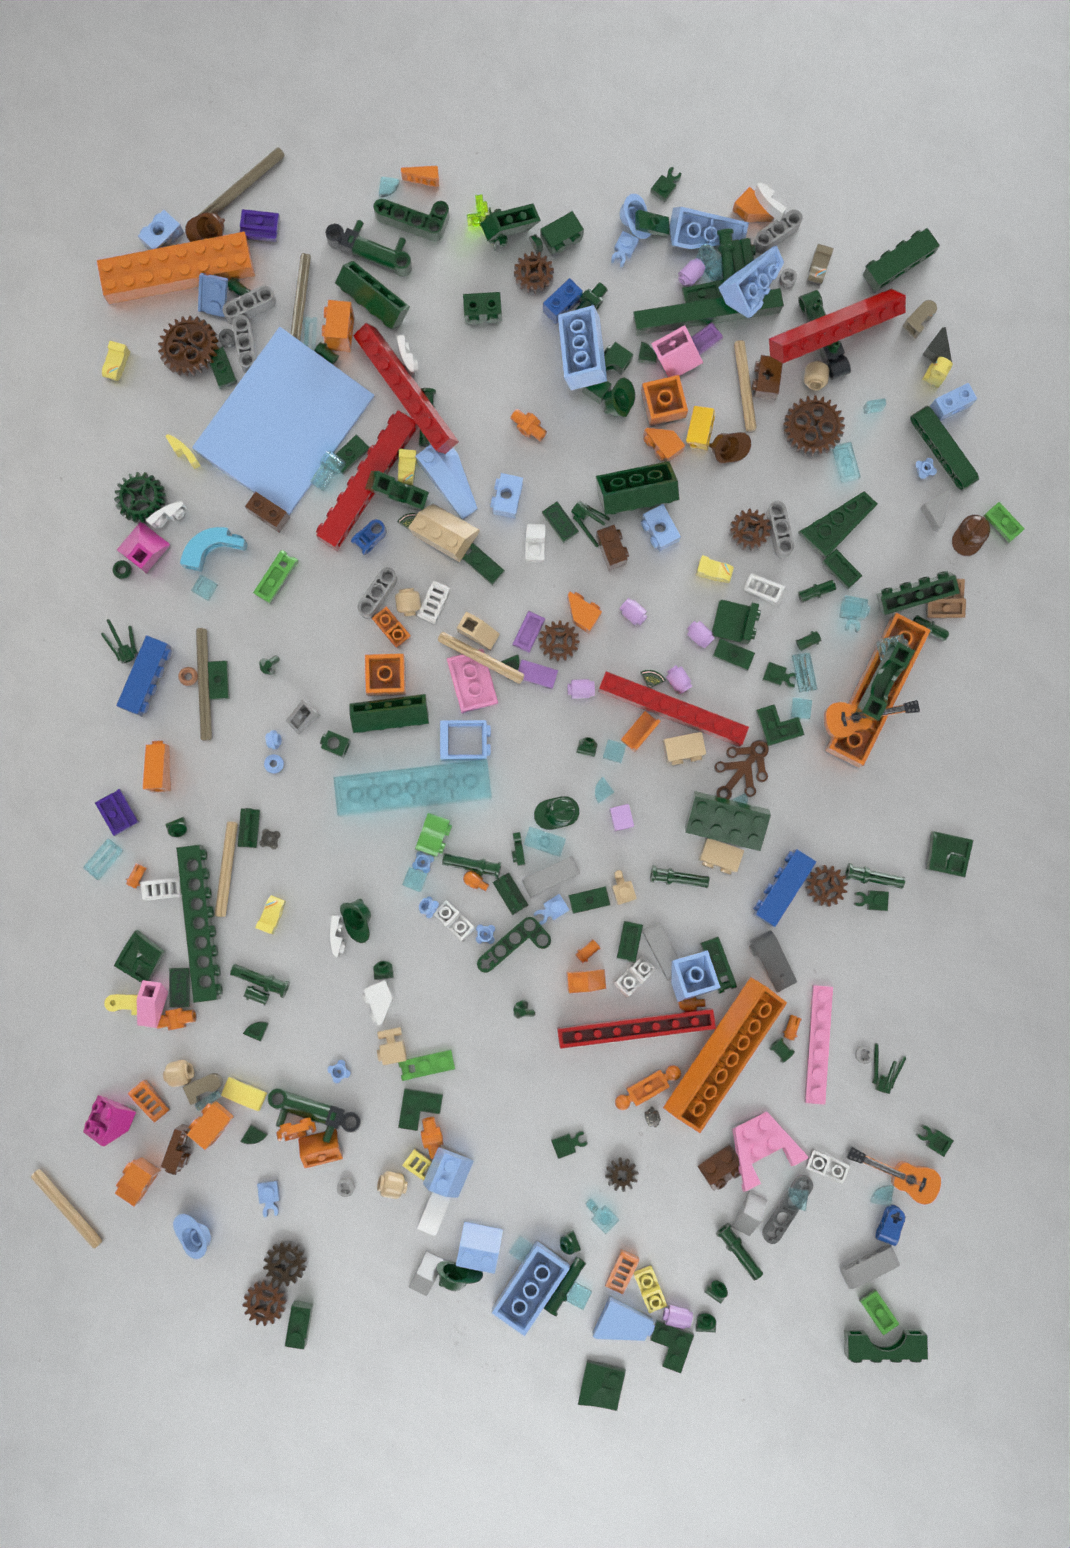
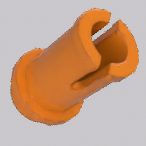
(135, 876)
(587, 951)
(792, 1027)

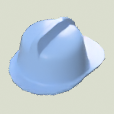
(627, 214)
(192, 1235)

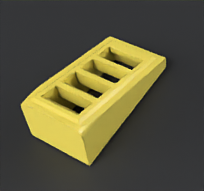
(407, 1164)

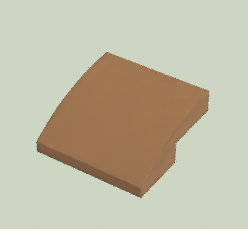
(948, 607)

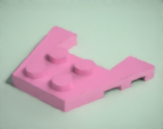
(759, 1139)

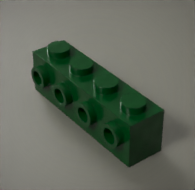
(901, 259)
(372, 295)
(917, 593)
(389, 713)

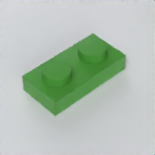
(1004, 522)
(879, 1312)

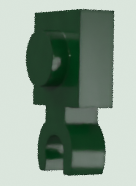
(665, 185)
(777, 674)
(518, 855)
(875, 900)
(936, 1141)
(565, 1145)

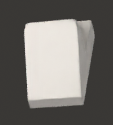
(535, 543)

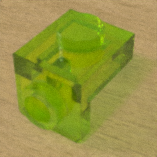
(482, 208)

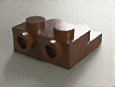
(177, 1153)

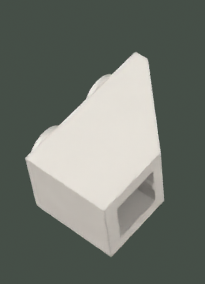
(380, 1000)

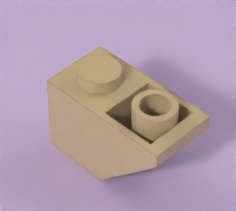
(477, 631)

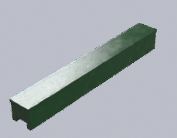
(699, 314)

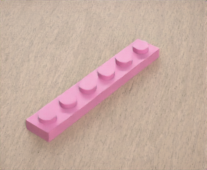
(818, 1044)

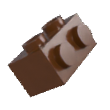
(611, 547)

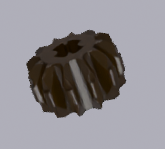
(614, 1174)

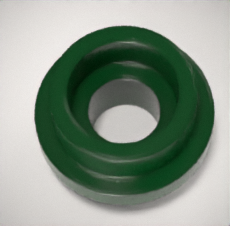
(118, 565)

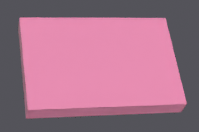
(471, 683)

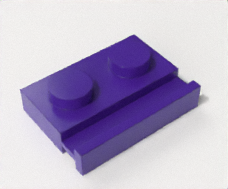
(260, 225)
(117, 812)

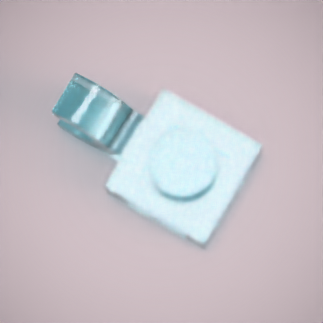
(603, 1217)

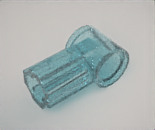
(330, 466)

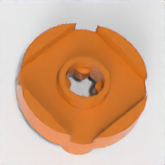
(295, 1131)

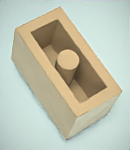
(684, 748)
(721, 855)

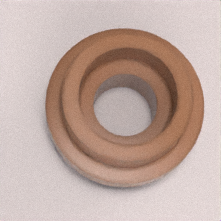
(182, 676)

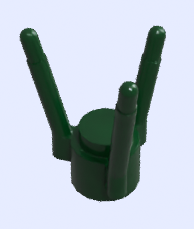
(582, 511)
(125, 653)
(885, 1083)

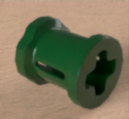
(781, 1050)

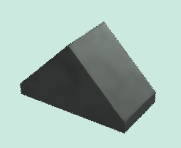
(938, 347)

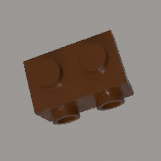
(721, 1168)

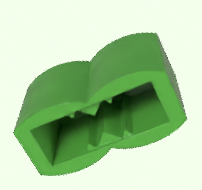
(433, 834)

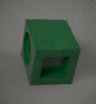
(341, 750)

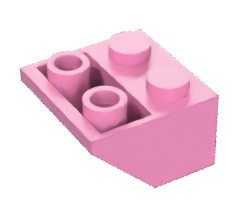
(677, 352)

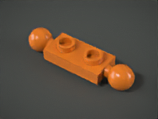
(648, 1087)

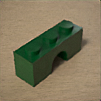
(616, 359)
(394, 490)

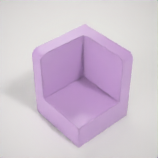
(621, 817)

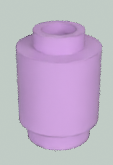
(691, 272)
(633, 612)
(700, 634)
(678, 679)
(581, 688)
(677, 1317)

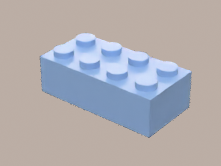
(582, 348)
(530, 1288)

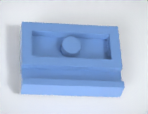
(212, 294)

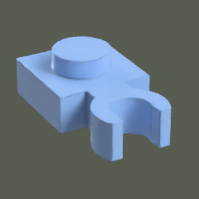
(625, 246)
(554, 907)
(269, 1194)

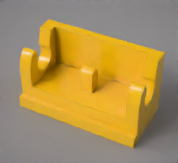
(701, 427)

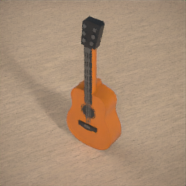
(842, 719)
(917, 1181)

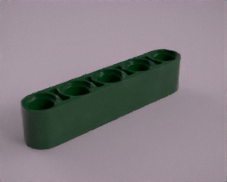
(944, 448)

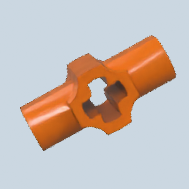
(528, 424)
(176, 1018)
(431, 1136)

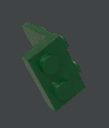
(736, 621)

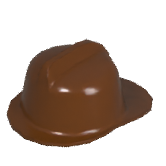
(204, 226)
(730, 447)
(971, 535)

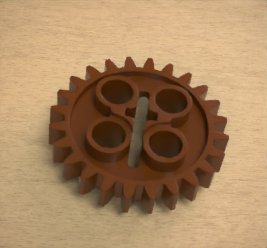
(182, 360)
(829, 418)

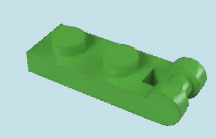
(275, 577)
(427, 1065)

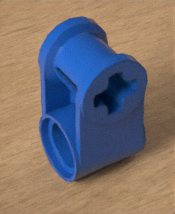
(368, 537)
(890, 1228)

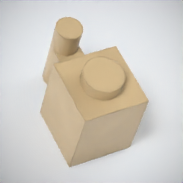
(623, 890)
(393, 1050)

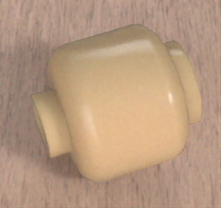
(816, 375)
(408, 601)
(178, 1073)
(391, 1185)

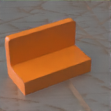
(640, 731)
(316, 1152)

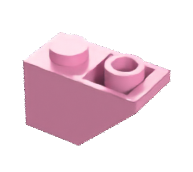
(150, 1003)

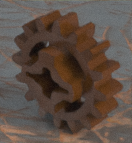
(532, 264)
(748, 522)
(551, 631)
(823, 894)
(267, 1311)

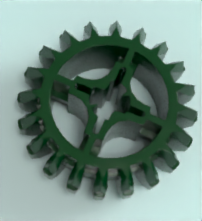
(144, 490)

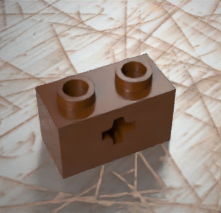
(761, 386)
(267, 512)

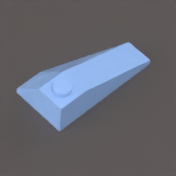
(696, 228)
(750, 284)
(449, 478)

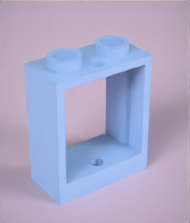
(444, 739)

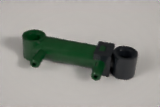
(353, 244)
(832, 354)
(319, 1112)

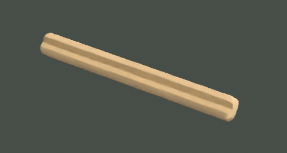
(745, 386)
(481, 657)
(226, 869)
(66, 1208)

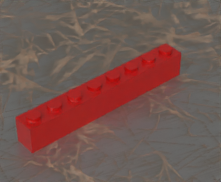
(837, 325)
(405, 388)
(356, 498)
(673, 709)
(636, 1028)

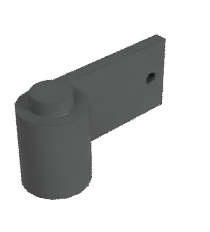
(773, 959)

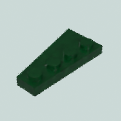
(834, 527)

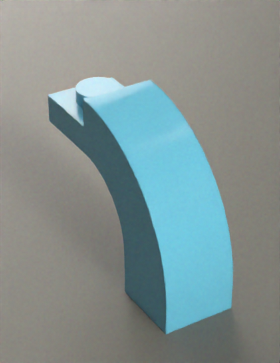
(204, 542)

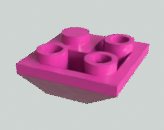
(143, 547)
(108, 1120)

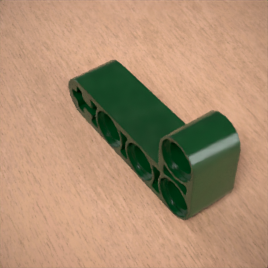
(386, 213)
(510, 947)

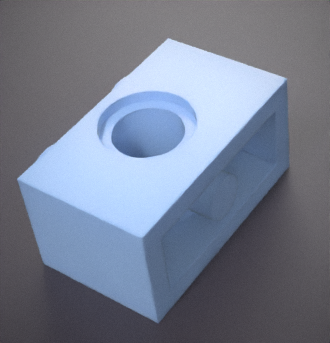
(161, 222)
(953, 402)
(509, 506)
(656, 517)

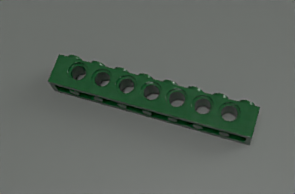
(197, 972)

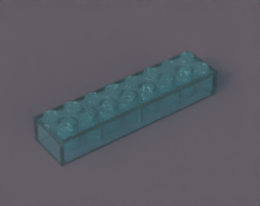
(412, 788)

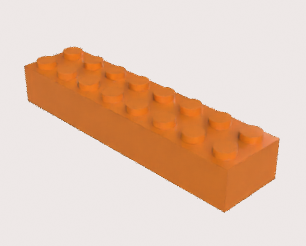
(174, 267)
(859, 744)
(725, 1055)

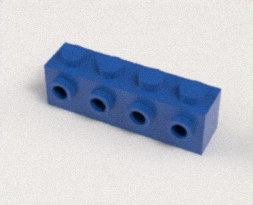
(144, 676)
(784, 888)

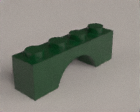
(893, 663)
(910, 1346)

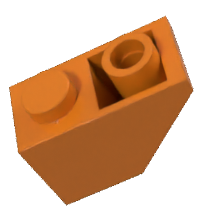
(750, 209)
(664, 442)
(582, 613)

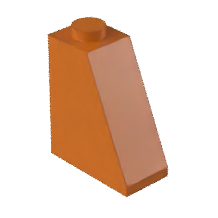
(157, 767)
(585, 981)

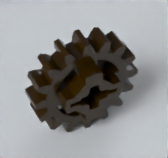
(276, 1265)

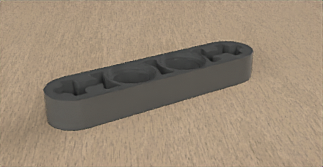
(791, 1212)

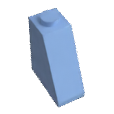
(622, 1322)

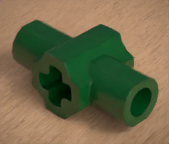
(592, 297)

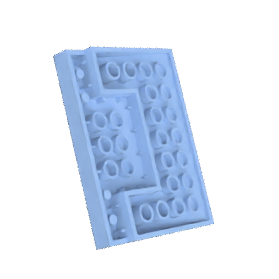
(282, 421)

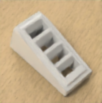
(767, 583)
(430, 593)
(145, 889)

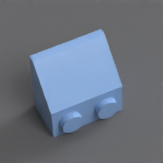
(693, 976)
(447, 1173)
(479, 1247)

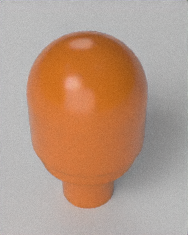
(475, 880)
(691, 1004)

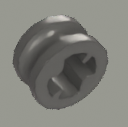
(222, 334)

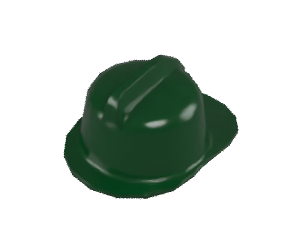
(620, 398)
(556, 812)
(356, 920)
(456, 1277)

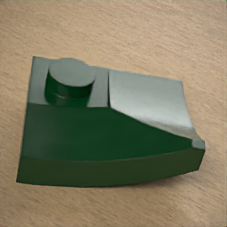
(949, 854)
(139, 957)
(601, 1385)

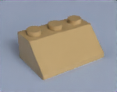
(443, 531)

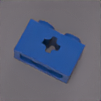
(562, 300)

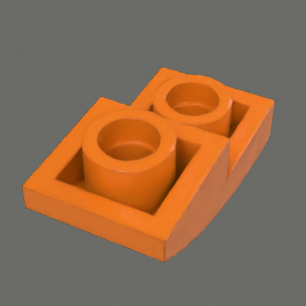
(391, 627)

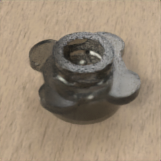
(264, 839)
(652, 1117)

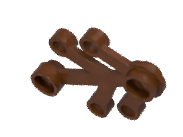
(744, 767)

